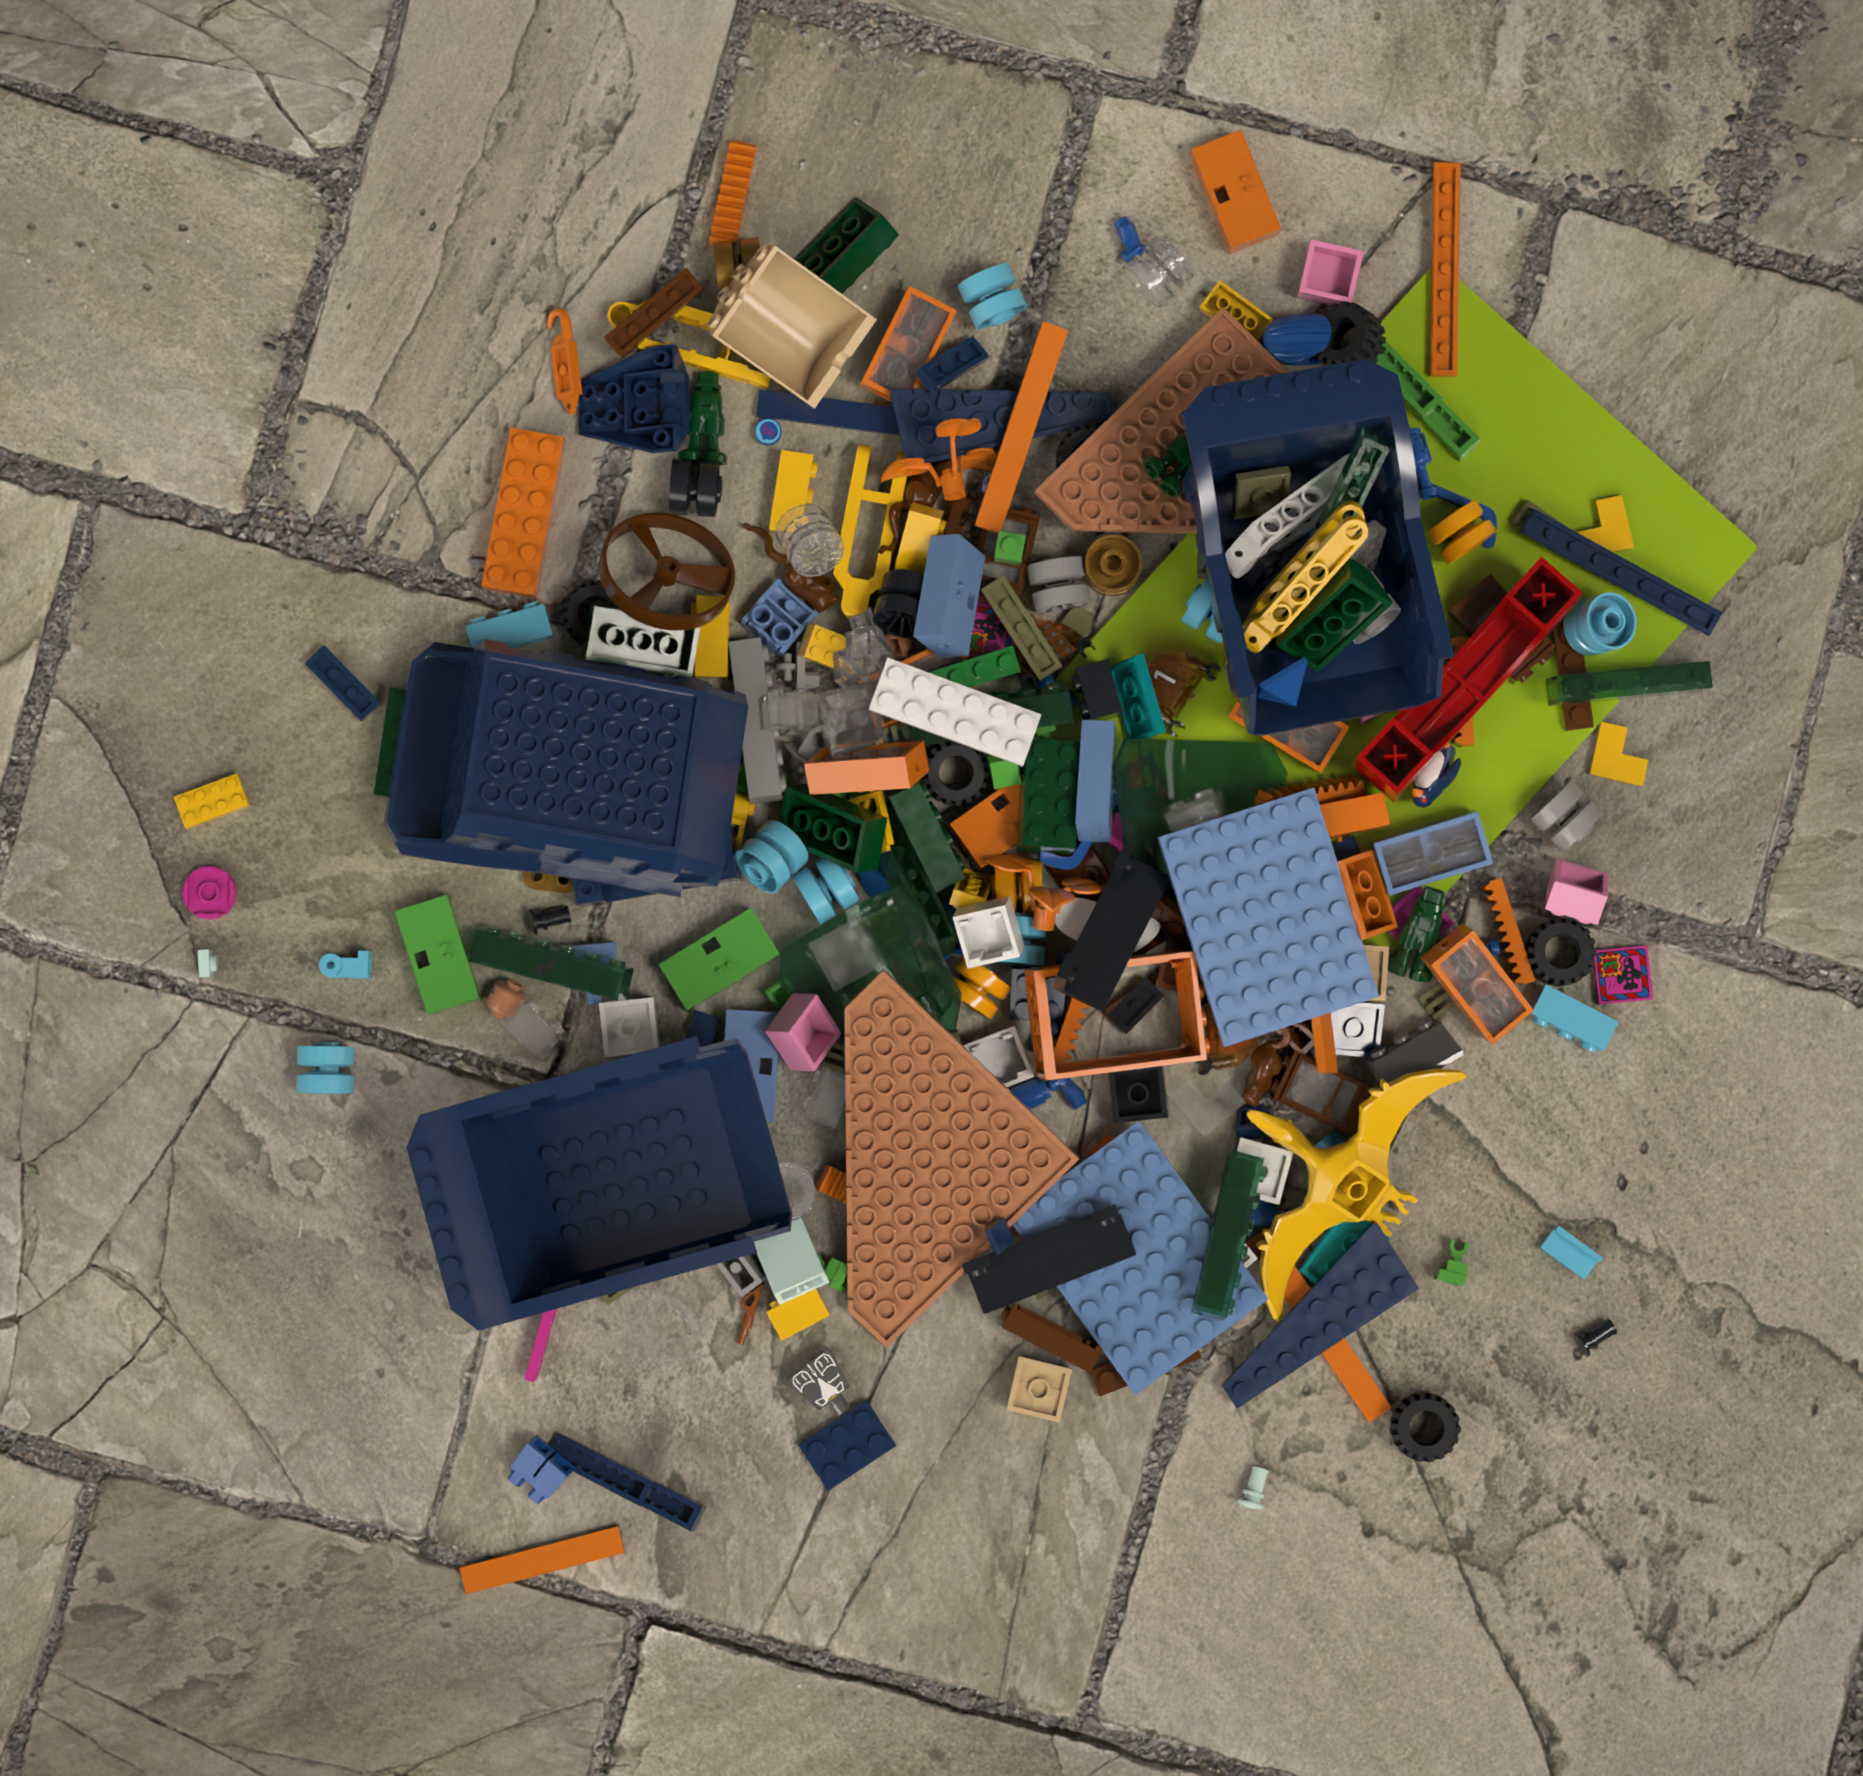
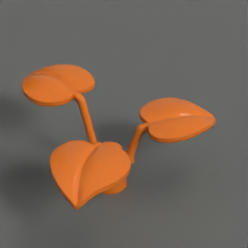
(951, 478)
(1049, 899)

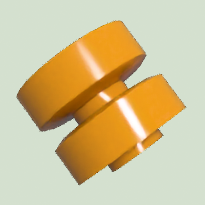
(1016, 885)

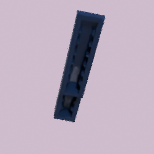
(629, 1483)

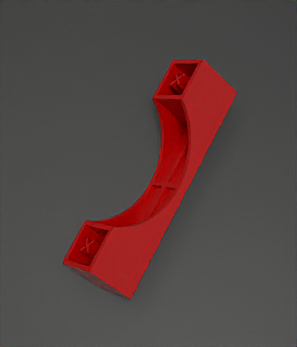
(1469, 679)

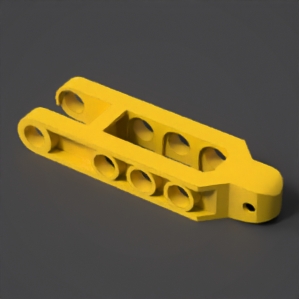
(621, 310)
(1332, 548)
(859, 591)

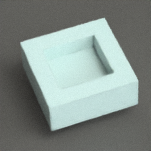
(207, 963)

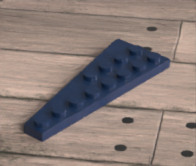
(920, 412)
(1348, 1296)

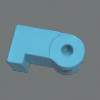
(338, 967)

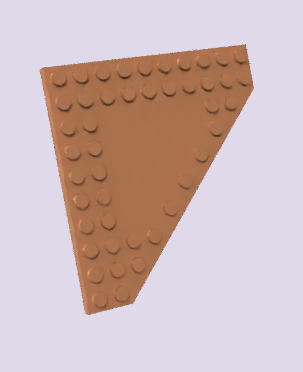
(1105, 478)
(927, 1157)

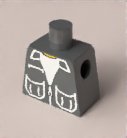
(822, 1383)

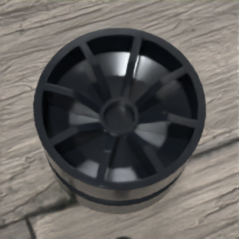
(687, 487)
(898, 602)

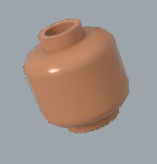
(504, 998)

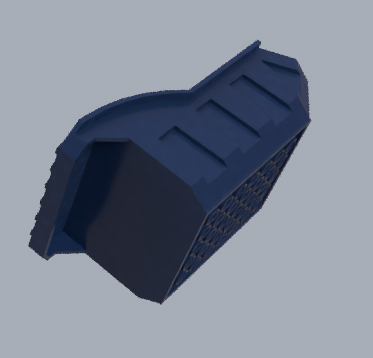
(1309, 424)
(565, 768)
(598, 1180)

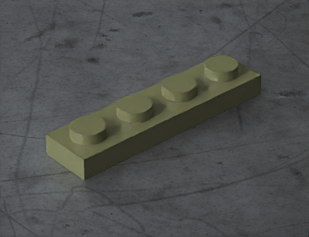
(1021, 628)

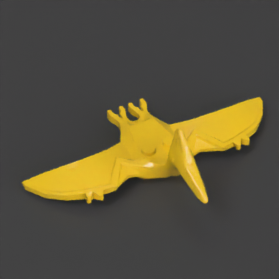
(1344, 1180)

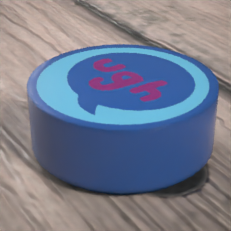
(768, 432)

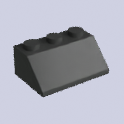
(1419, 1050)

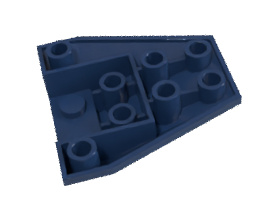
(638, 402)

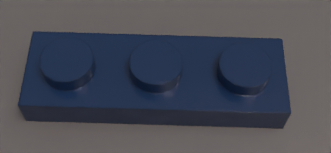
(952, 364)
(342, 683)

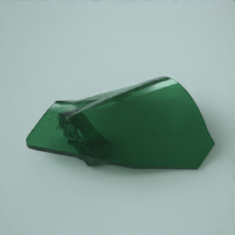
(1163, 772)
(906, 946)

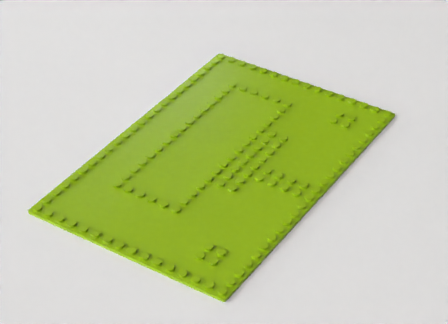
(1536, 444)

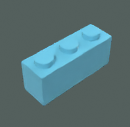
(513, 628)
(1572, 1019)

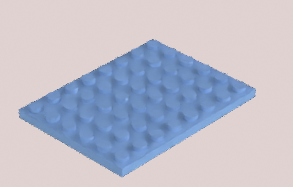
(1268, 917)
(1145, 1302)

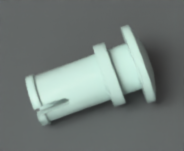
(1254, 1489)

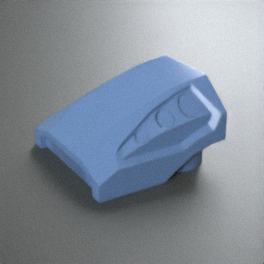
(783, 613)

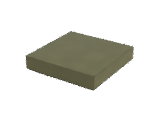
(1259, 491)

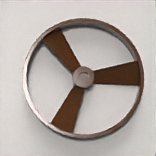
(670, 571)

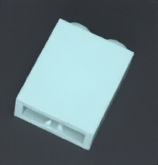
(791, 1263)

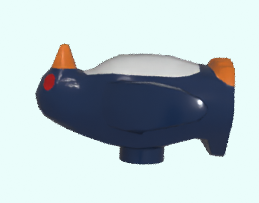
(1436, 777)

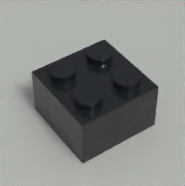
(1097, 691)
(1139, 1094)

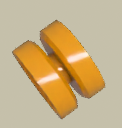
(1460, 530)
(978, 984)

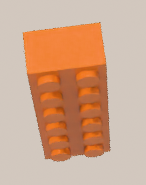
(523, 513)

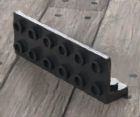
(1112, 931)
(1050, 1259)

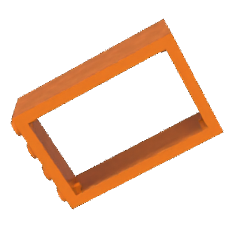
(1191, 1018)

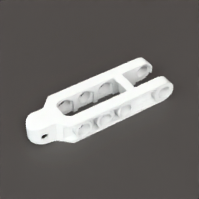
(1258, 539)

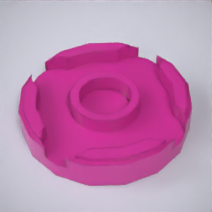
(209, 892)

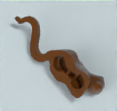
(921, 490)
(812, 589)
(1265, 1064)

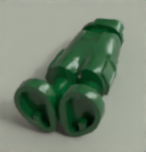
(705, 419)
(1155, 467)
(1419, 932)

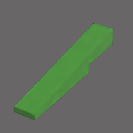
(1429, 405)

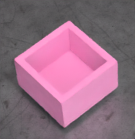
(1329, 273)
(1576, 891)
(803, 1032)

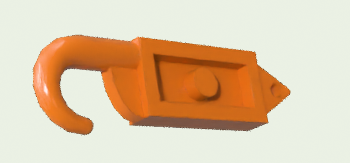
(565, 362)

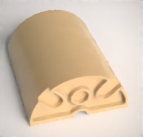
(789, 323)

